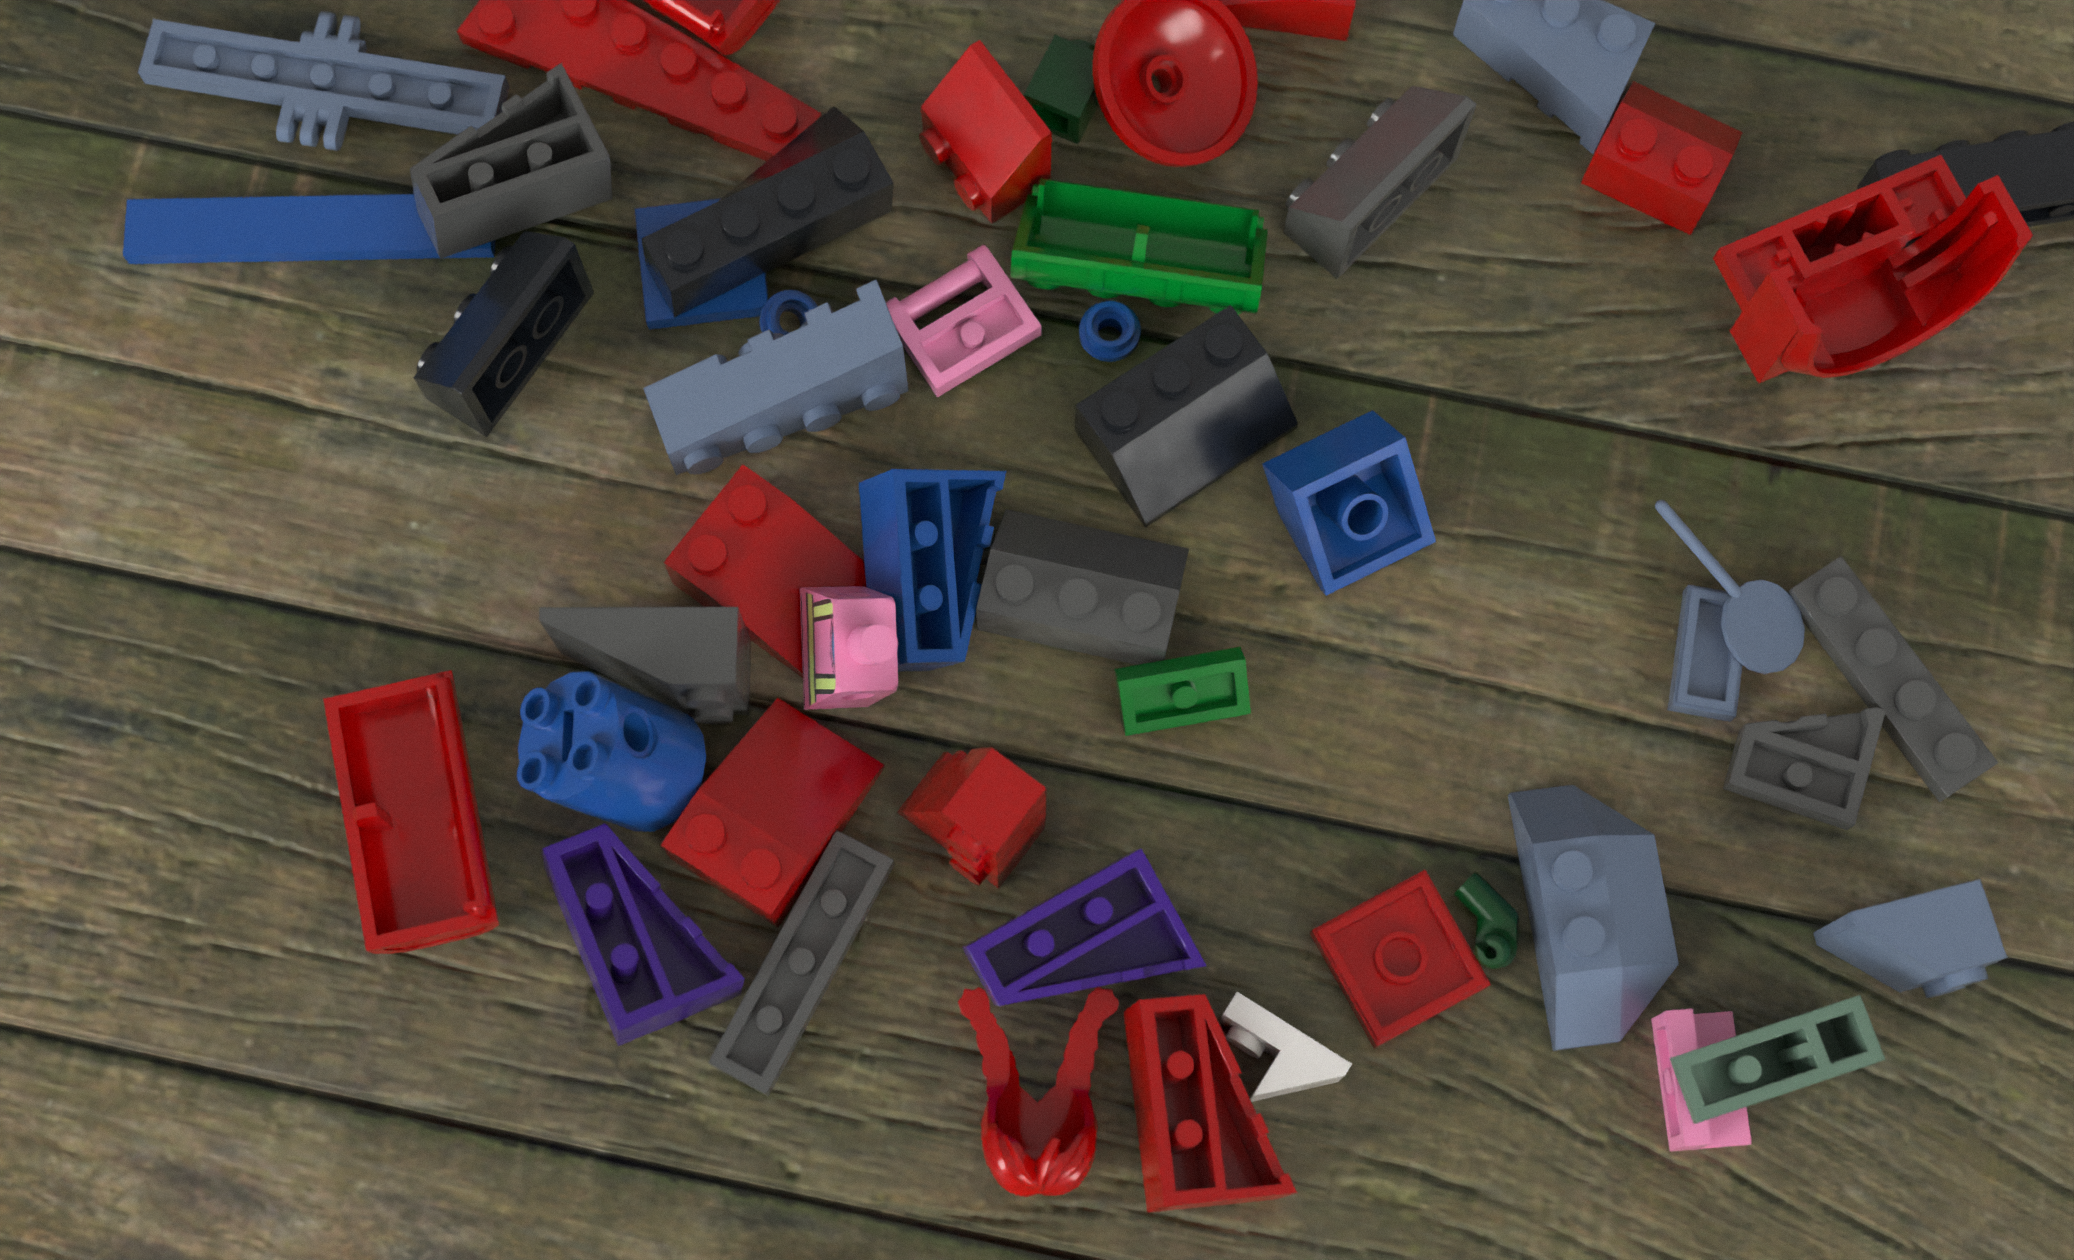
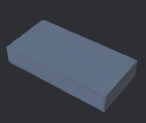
(1704, 669)

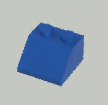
(1351, 501)

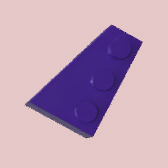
(633, 940)

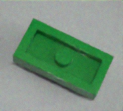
(1183, 691)

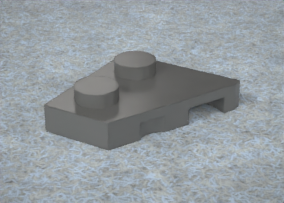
(1807, 764)

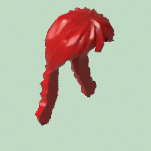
(1048, 1142)

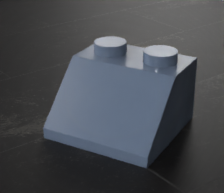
(1920, 941)

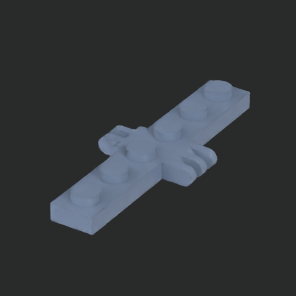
(320, 79)

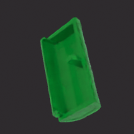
(1140, 246)

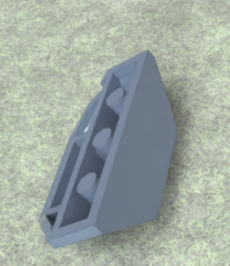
(1592, 913)

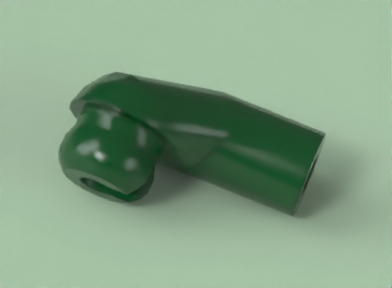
(1496, 922)

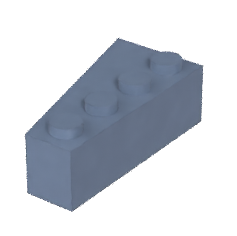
(781, 384)

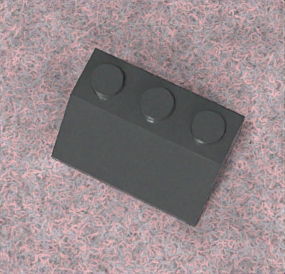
(1377, 175)
(1081, 588)

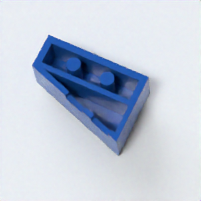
(926, 551)

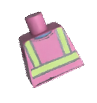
(847, 646)

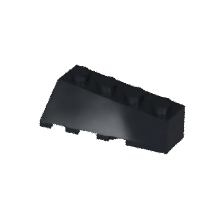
(790, 205)

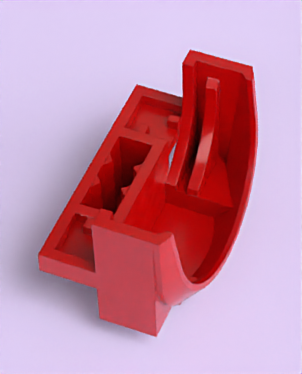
(1842, 292)

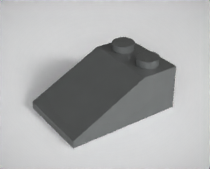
(672, 654)

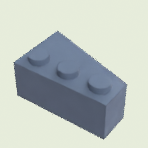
(1561, 52)

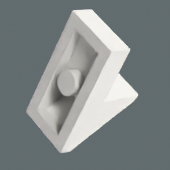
(1298, 1059)

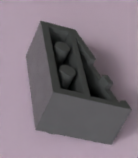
(514, 170)

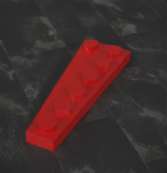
(642, 65)

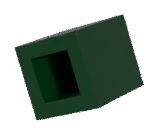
(1064, 88)

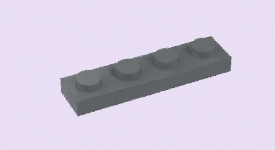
(1892, 678)
(801, 963)

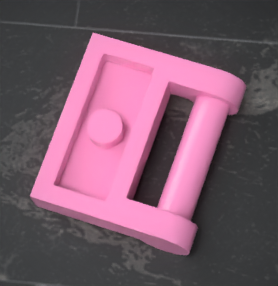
(972, 333)

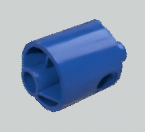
(609, 752)

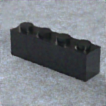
(2032, 168)

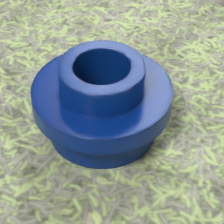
(781, 302)
(1109, 314)

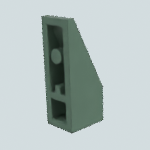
(1777, 1059)

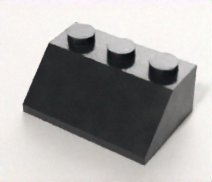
(505, 330)
(1186, 416)

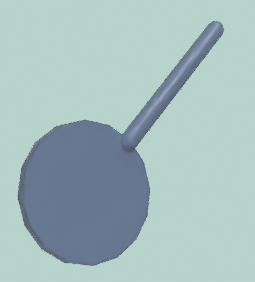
(1758, 617)

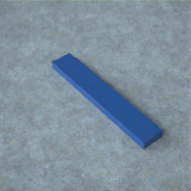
(279, 230)

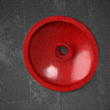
(1202, 72)

